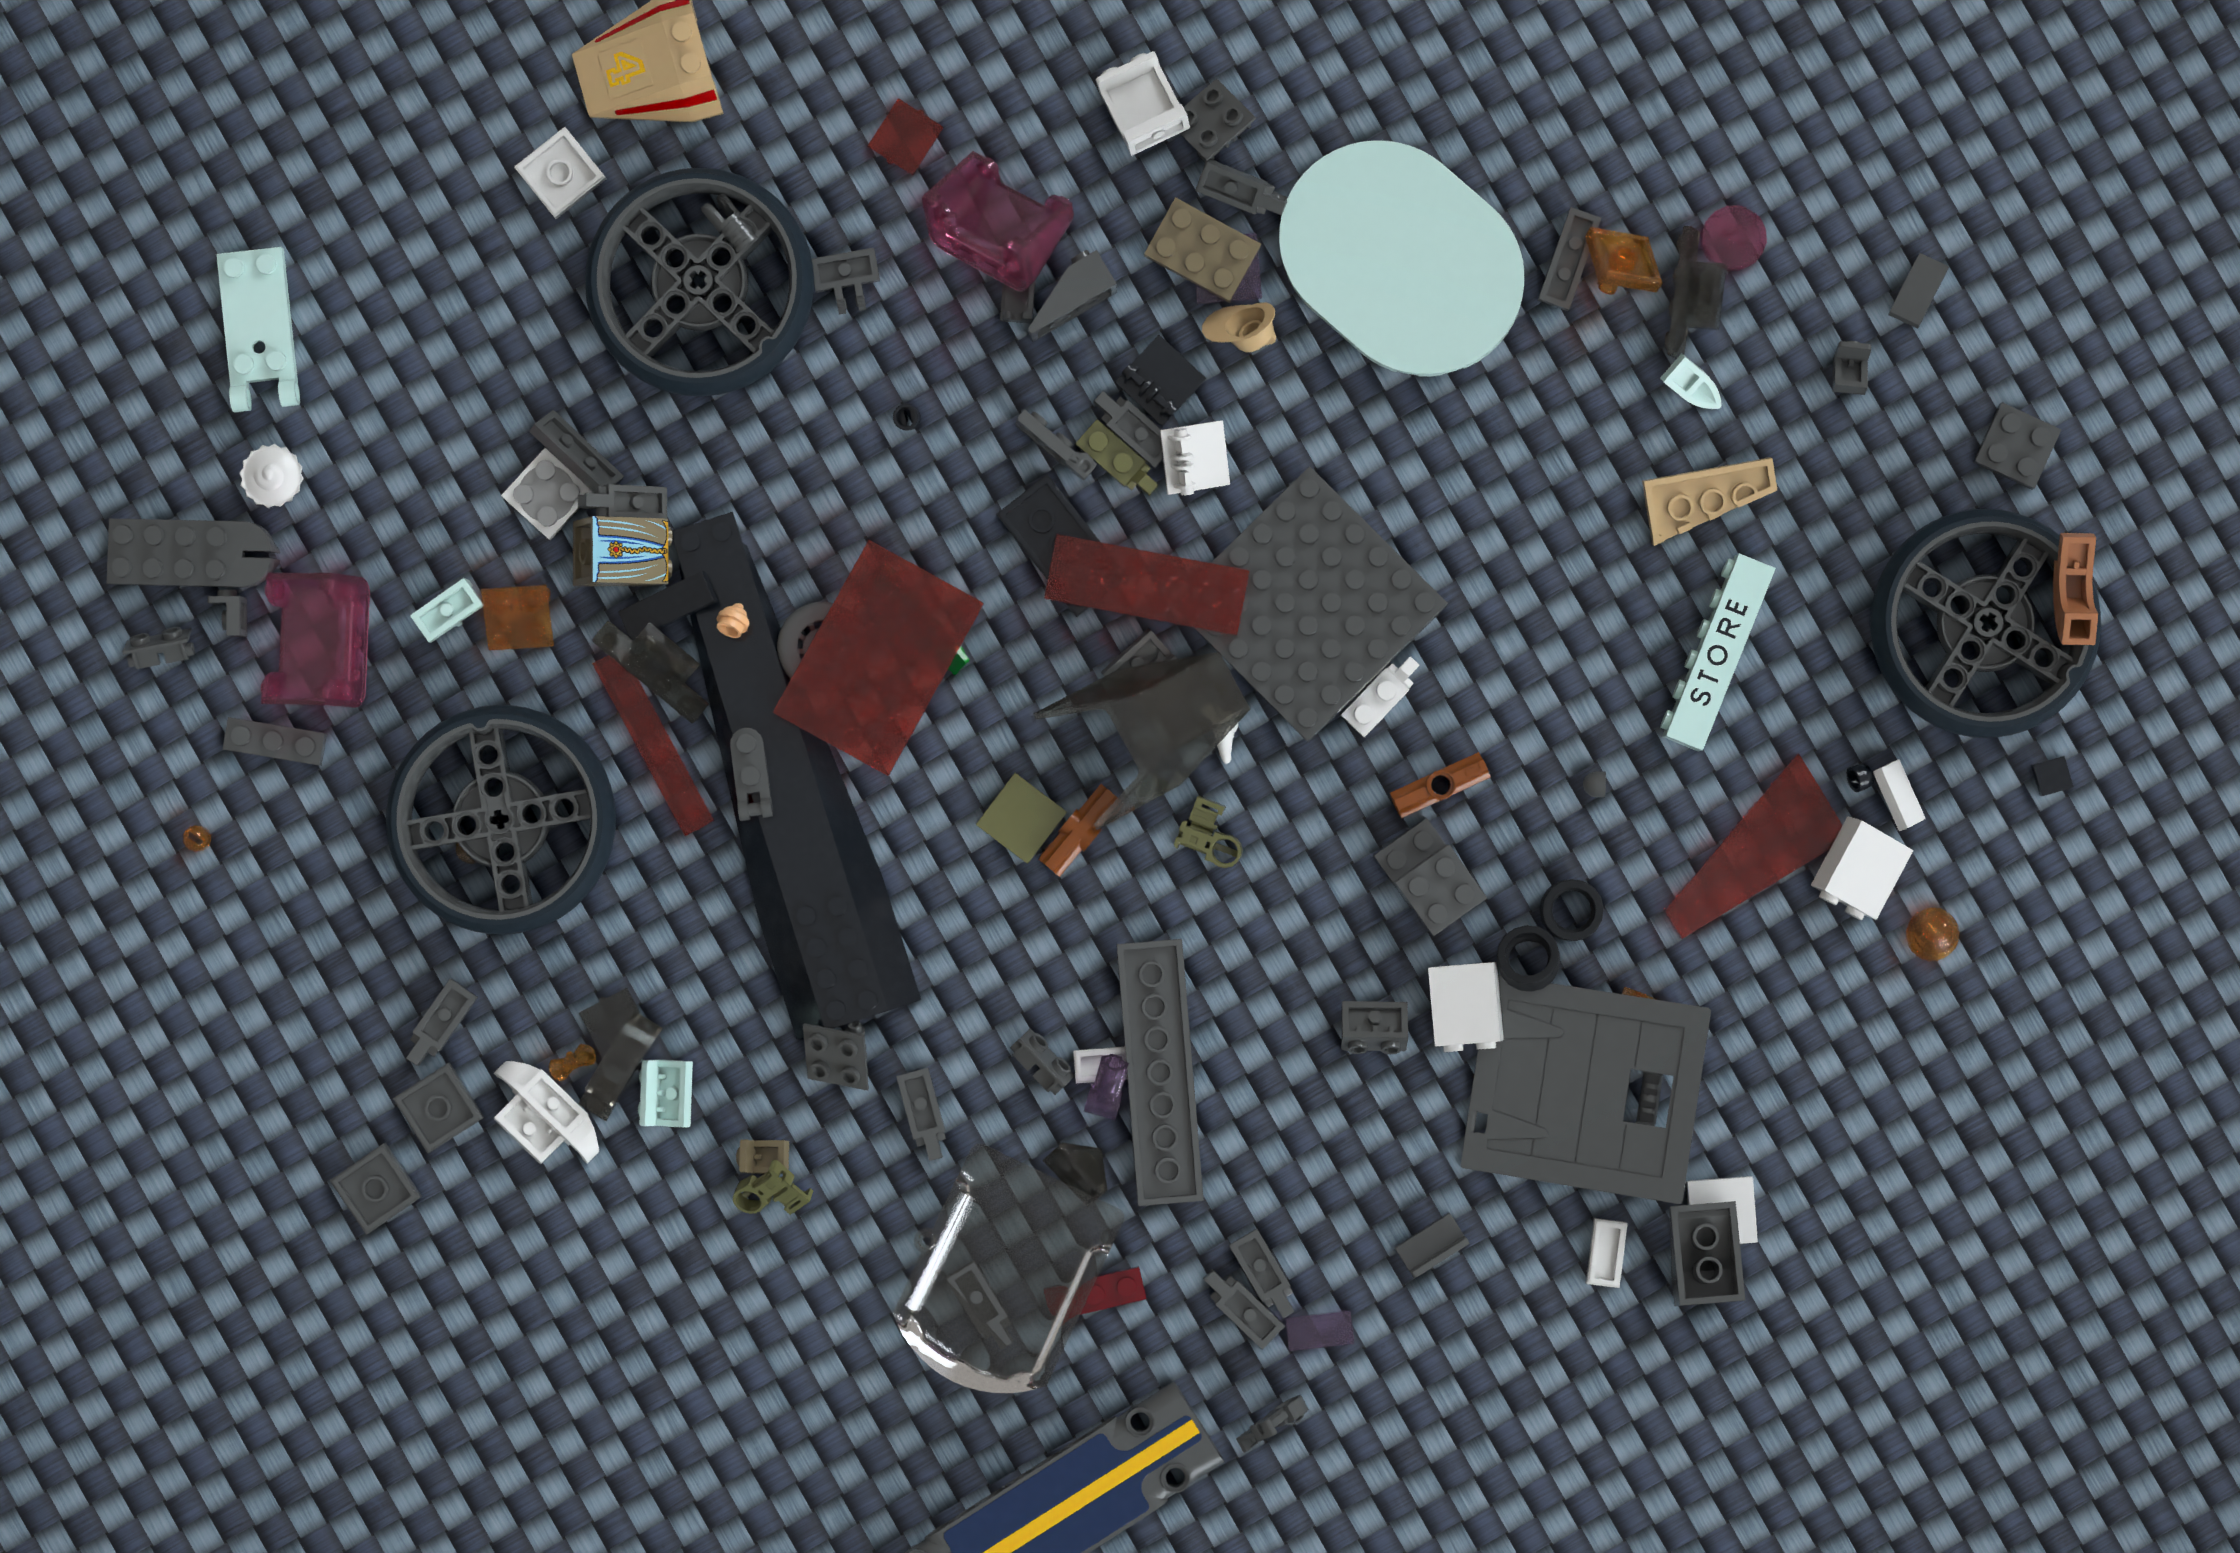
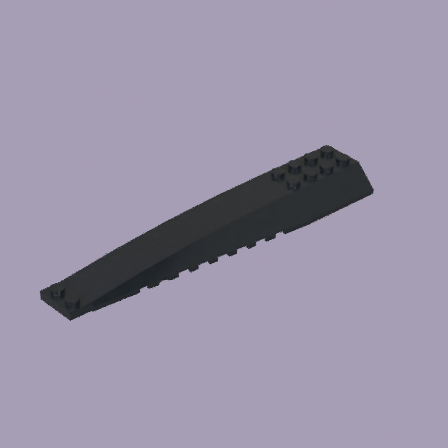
(811, 861)

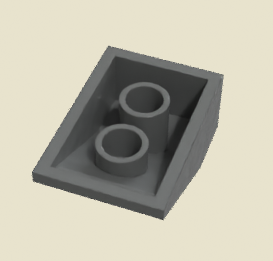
(1078, 290)
(1705, 1254)

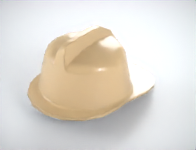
(1242, 325)

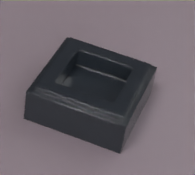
(2052, 776)

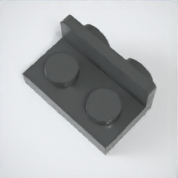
(1374, 1026)

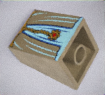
(621, 551)

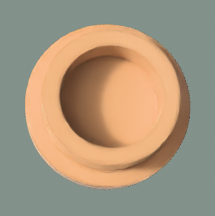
(733, 621)

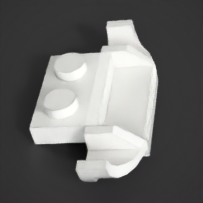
(543, 1114)

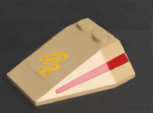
(649, 67)

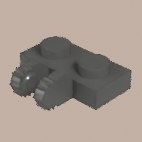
(845, 271)

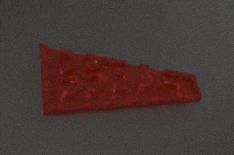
(1771, 840)

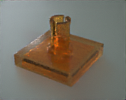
(1622, 261)

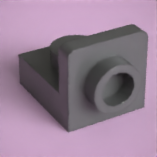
(235, 616)

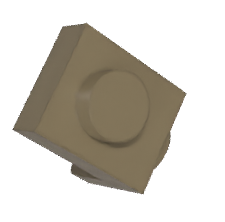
(757, 1155)

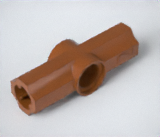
(1459, 777)
(1077, 831)

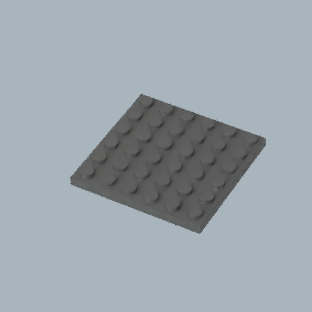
(1319, 604)

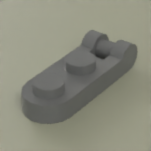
(750, 773)

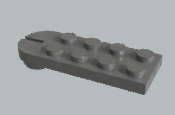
(188, 553)

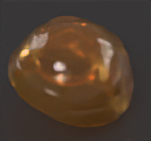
(1932, 934)

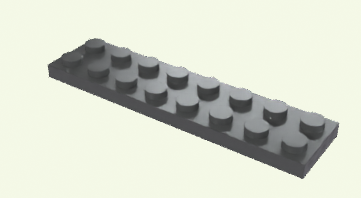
(1159, 1072)

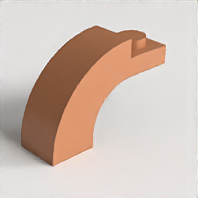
(2073, 590)

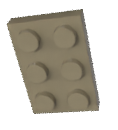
(1202, 250)

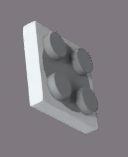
(546, 493)

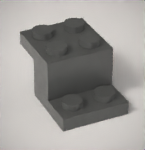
(1430, 877)

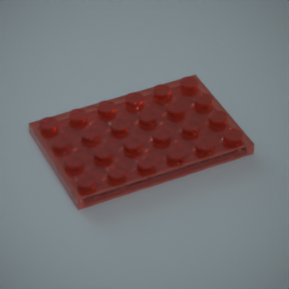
(878, 658)

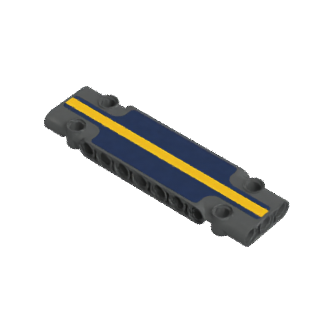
(1088, 1486)

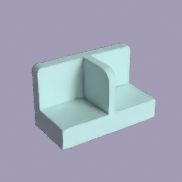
(447, 610)

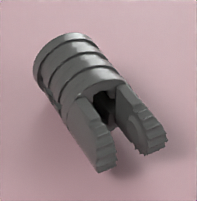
(736, 230)

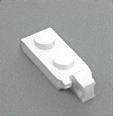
(1380, 697)

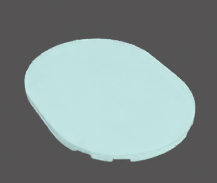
(1401, 258)

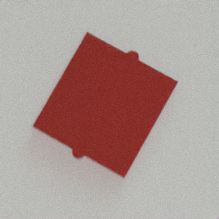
(905, 136)

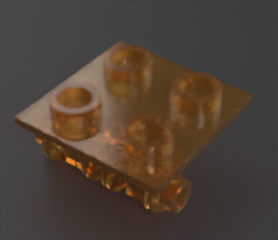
(517, 617)

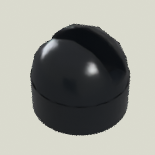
(901, 419)
(1860, 777)

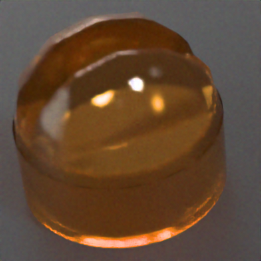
(200, 832)

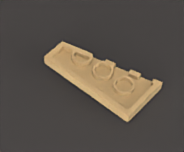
(1694, 497)

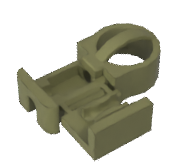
(1201, 831)
(771, 1185)

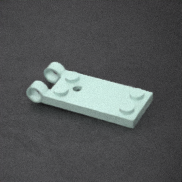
(256, 311)

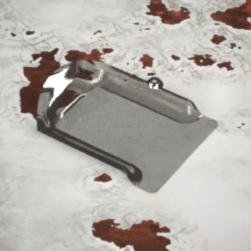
(1038, 1254)

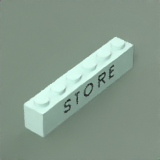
(1718, 651)

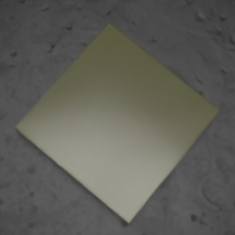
(1021, 818)

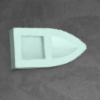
(1692, 383)

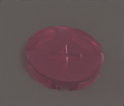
(1733, 237)

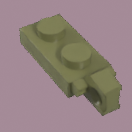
(1116, 458)

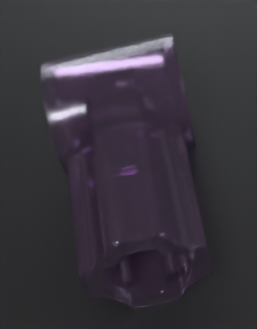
(1106, 1092)

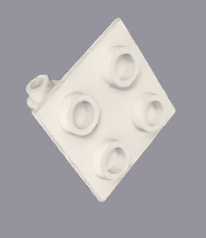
(1194, 457)

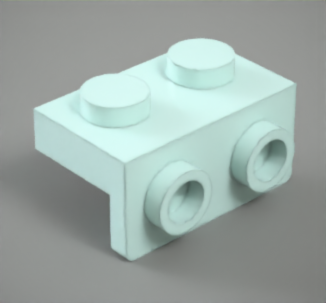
(665, 1093)

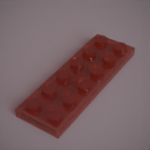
(1147, 584)

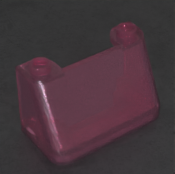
(993, 224)
(320, 640)

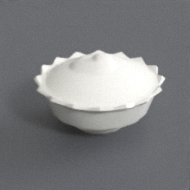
(271, 475)

